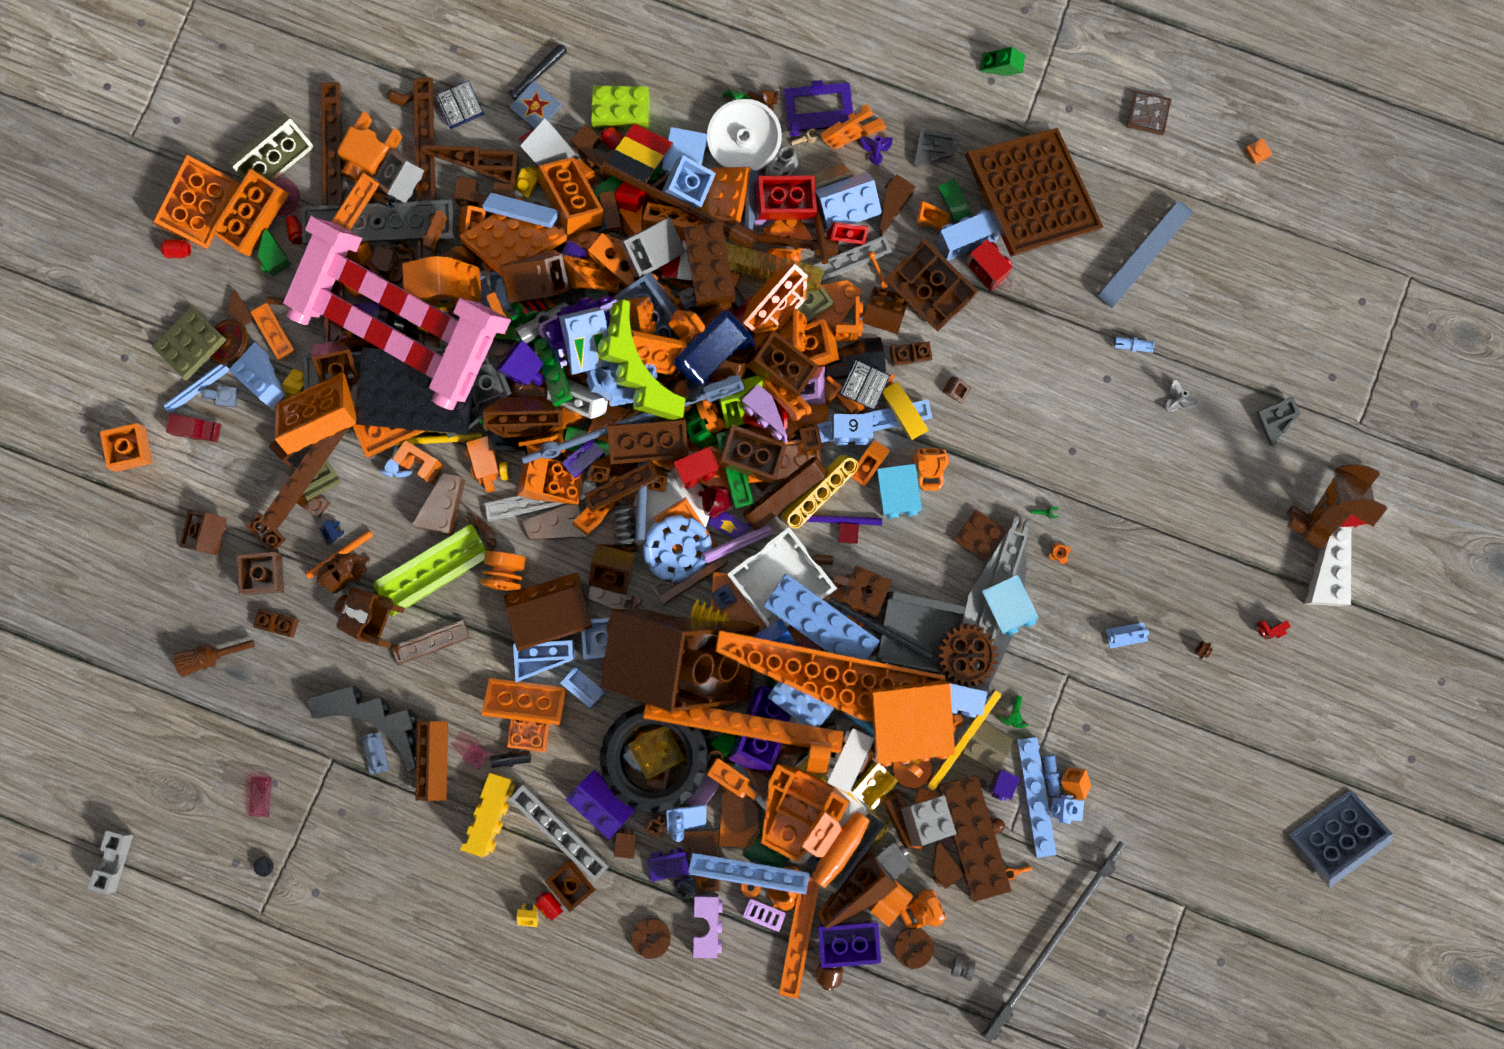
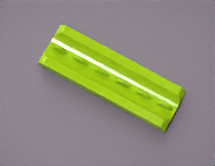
(433, 568)

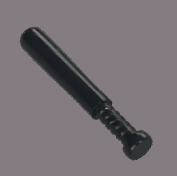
(554, 56)

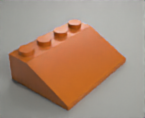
(195, 202)
(314, 414)

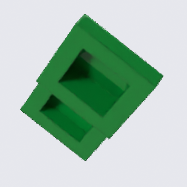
(954, 199)

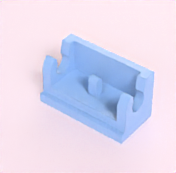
(583, 687)

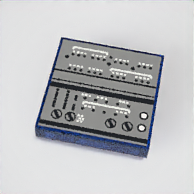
(459, 104)
(864, 385)

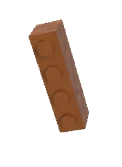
(431, 761)

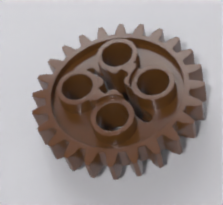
(967, 673)

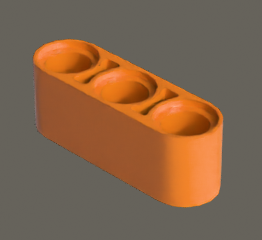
(819, 757)

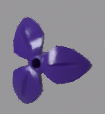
(877, 145)

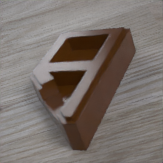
(238, 310)

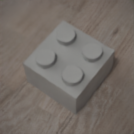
(398, 175)
(928, 821)

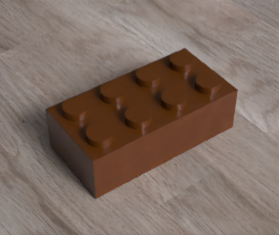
(709, 264)

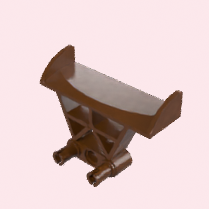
(1346, 495)

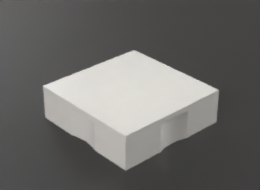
(763, 571)

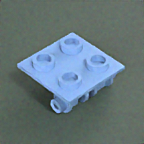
(685, 819)

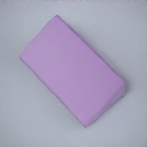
(704, 792)

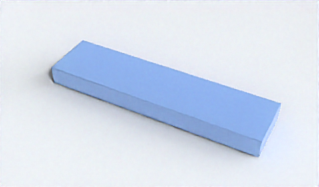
(520, 210)

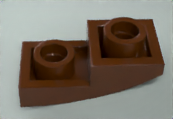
(911, 354)
(266, 536)
(275, 623)

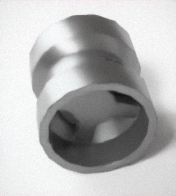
(963, 968)

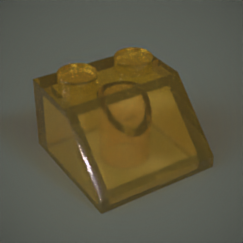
(656, 752)

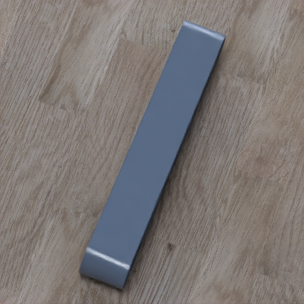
(1145, 254)

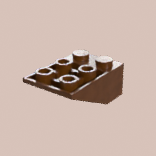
(535, 277)

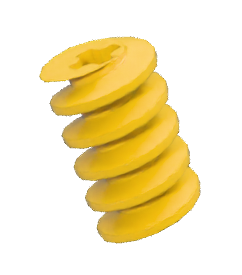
(700, 612)

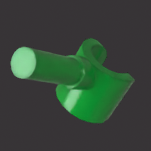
(1045, 512)

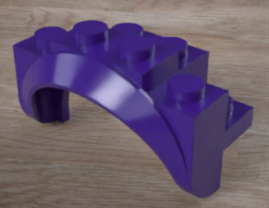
(553, 329)

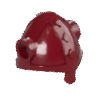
(715, 500)

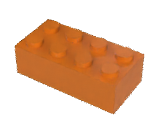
(570, 195)
(249, 212)

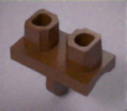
(353, 341)

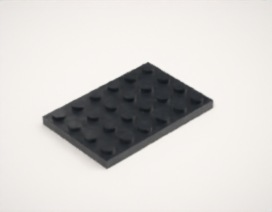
(400, 398)

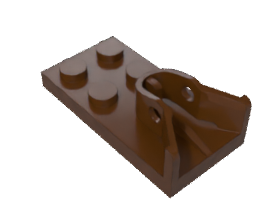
(647, 441)

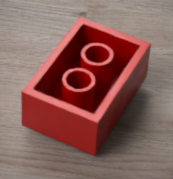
(785, 197)

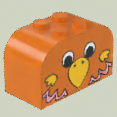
(442, 282)

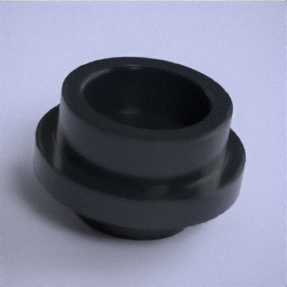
(263, 866)

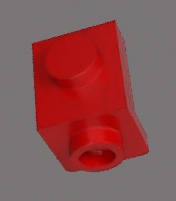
(1278, 630)

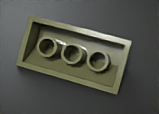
(272, 150)

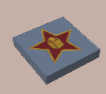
(535, 105)

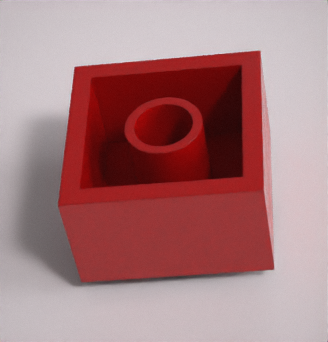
(989, 264)
(695, 468)

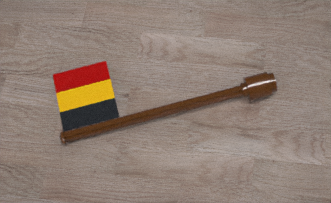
(636, 162)

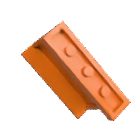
(912, 722)

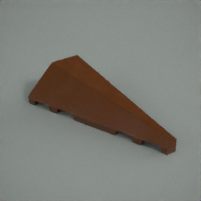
(493, 163)

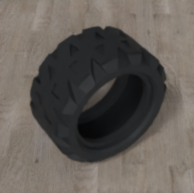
(635, 796)

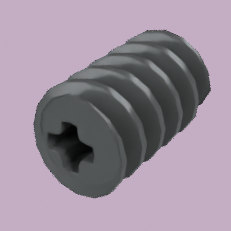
(625, 524)

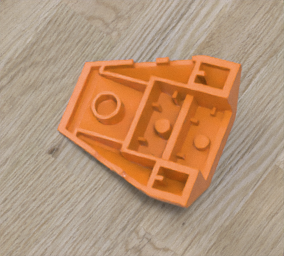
(793, 806)

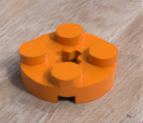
(711, 414)

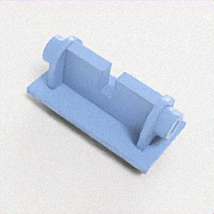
(1127, 635)

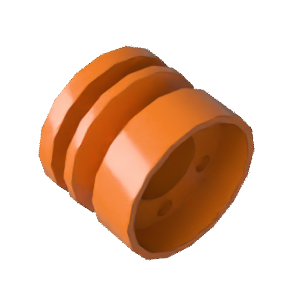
(503, 570)

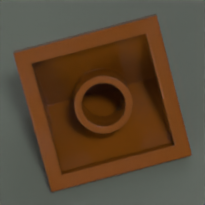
(570, 885)

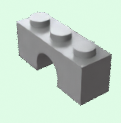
(107, 875)

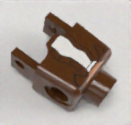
(365, 615)

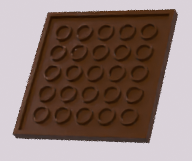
(1033, 191)

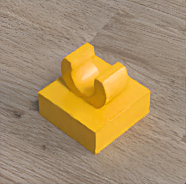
(527, 917)

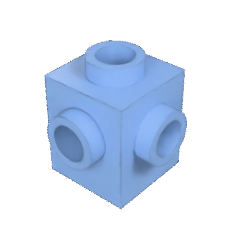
(1067, 809)

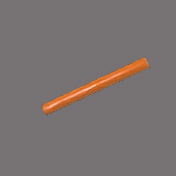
(345, 550)

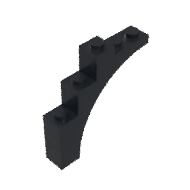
(395, 726)

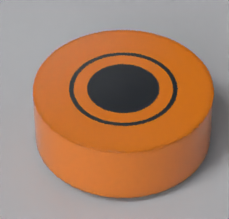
(750, 890)

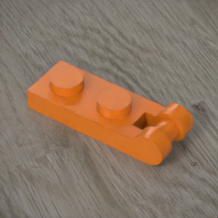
(788, 401)

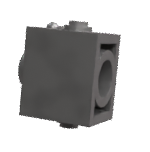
(894, 859)

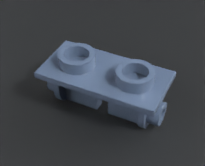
(375, 753)

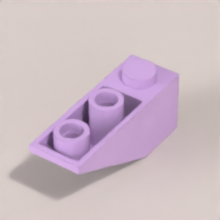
(762, 406)

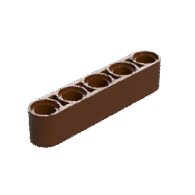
(785, 493)

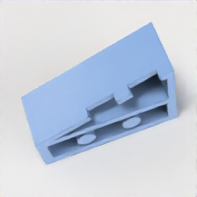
(258, 375)
(542, 657)

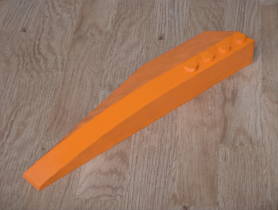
(822, 675)

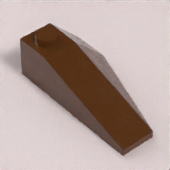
(863, 887)

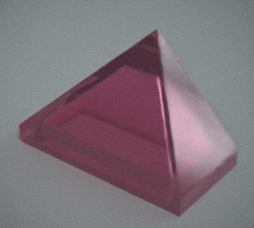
(260, 796)

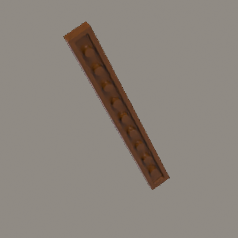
(302, 476)

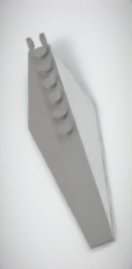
(1004, 564)

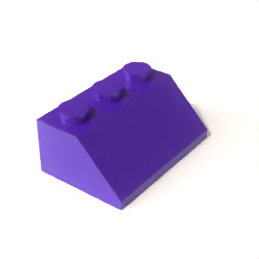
(599, 805)
(849, 944)

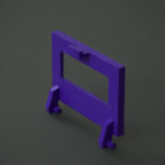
(816, 120)

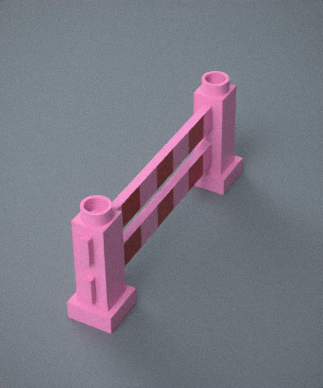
(467, 337)

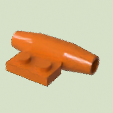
(833, 844)

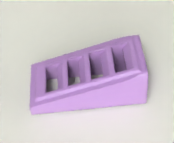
(748, 910)

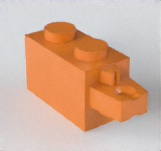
(484, 462)

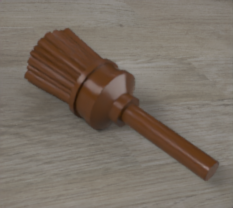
(204, 657)

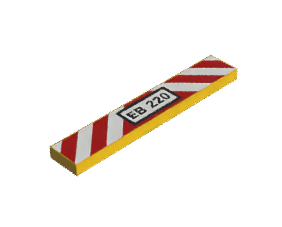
(962, 740)

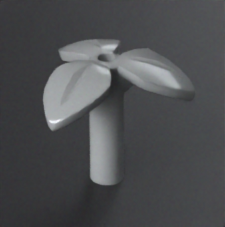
(1181, 396)

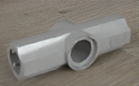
(530, 330)

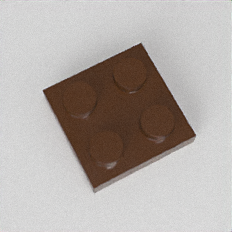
(980, 536)

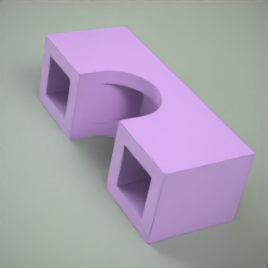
(708, 945)

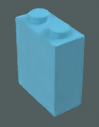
(898, 491)
(1010, 605)

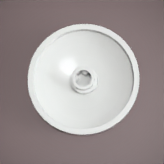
(744, 135)
(659, 501)

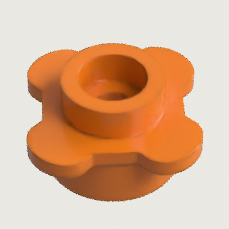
(1064, 553)

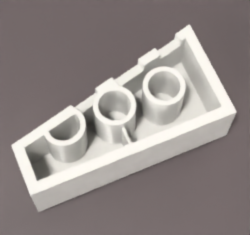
(1332, 572)

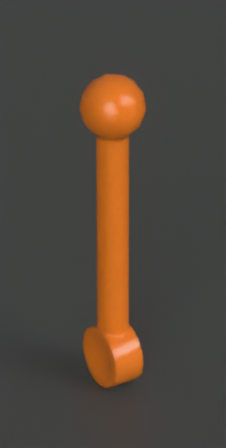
(871, 255)

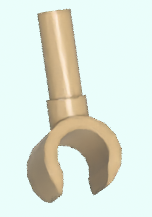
(805, 138)

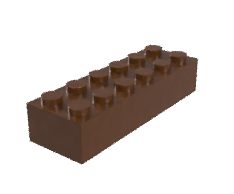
(975, 839)

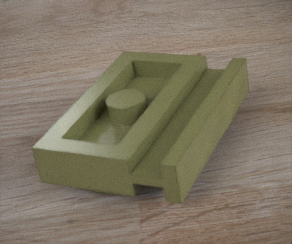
(323, 481)

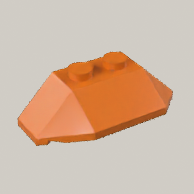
(588, 275)
(776, 300)

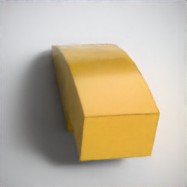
(904, 411)

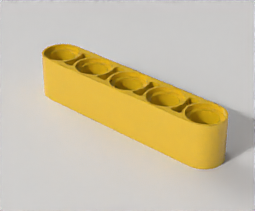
(828, 489)

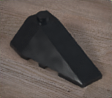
(865, 350)
(871, 832)

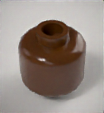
(829, 977)

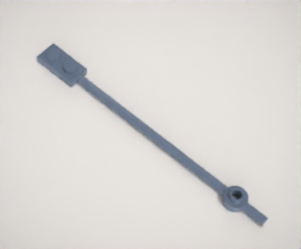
(711, 392)

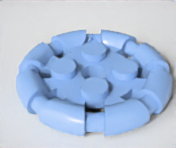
(668, 540)

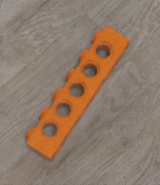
(612, 266)

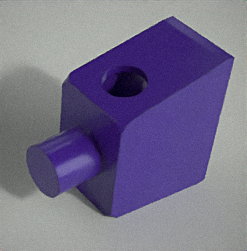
(521, 365)

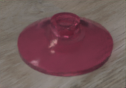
(293, 198)

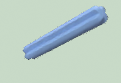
(195, 387)

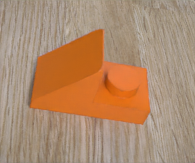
(932, 216)

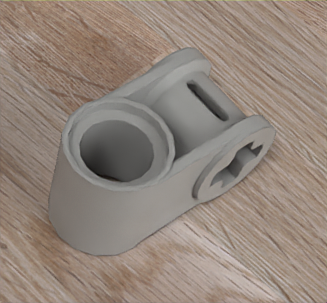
(783, 163)

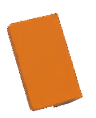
(534, 444)

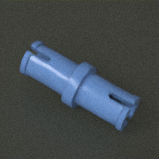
(1052, 775)

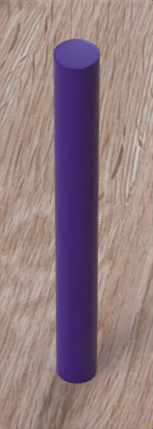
(845, 519)

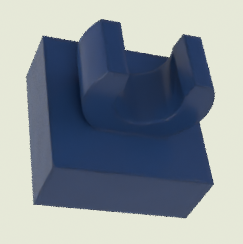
(329, 532)
(723, 597)

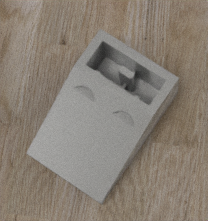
(652, 247)

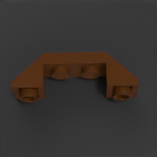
(602, 468)

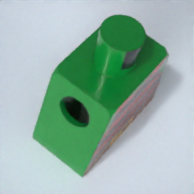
(528, 309)

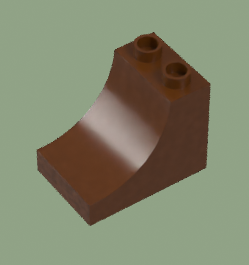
(673, 660)

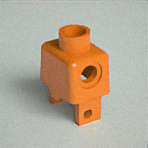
(363, 151)

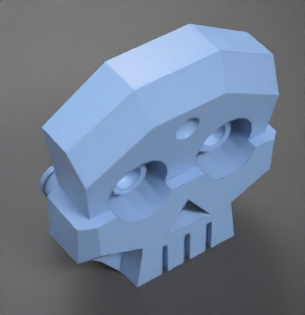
(604, 383)

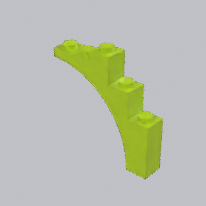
(631, 372)

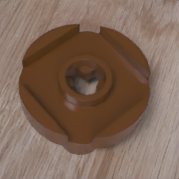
(915, 936)
(662, 939)

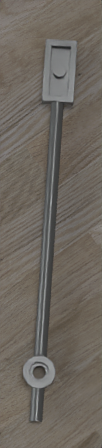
(1005, 1013)

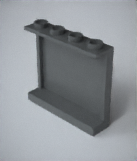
(920, 622)

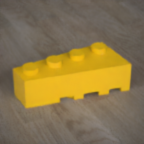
(488, 815)

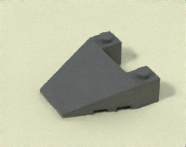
(487, 389)

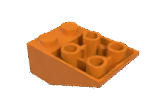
(549, 482)

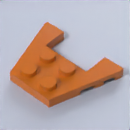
(851, 130)

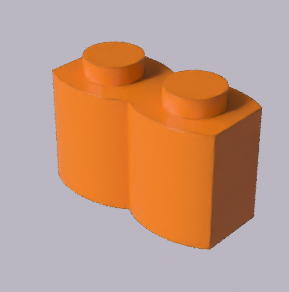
(892, 905)

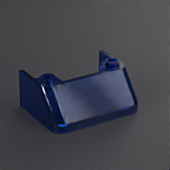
(712, 348)

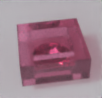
(476, 755)

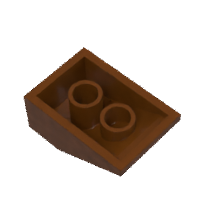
(782, 364)

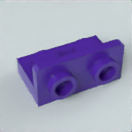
(668, 865)

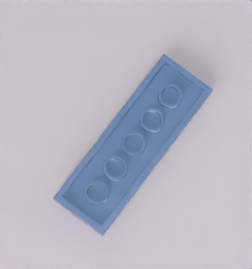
(819, 620)

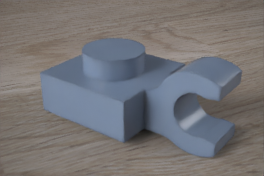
(224, 396)

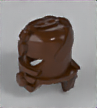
(341, 571)

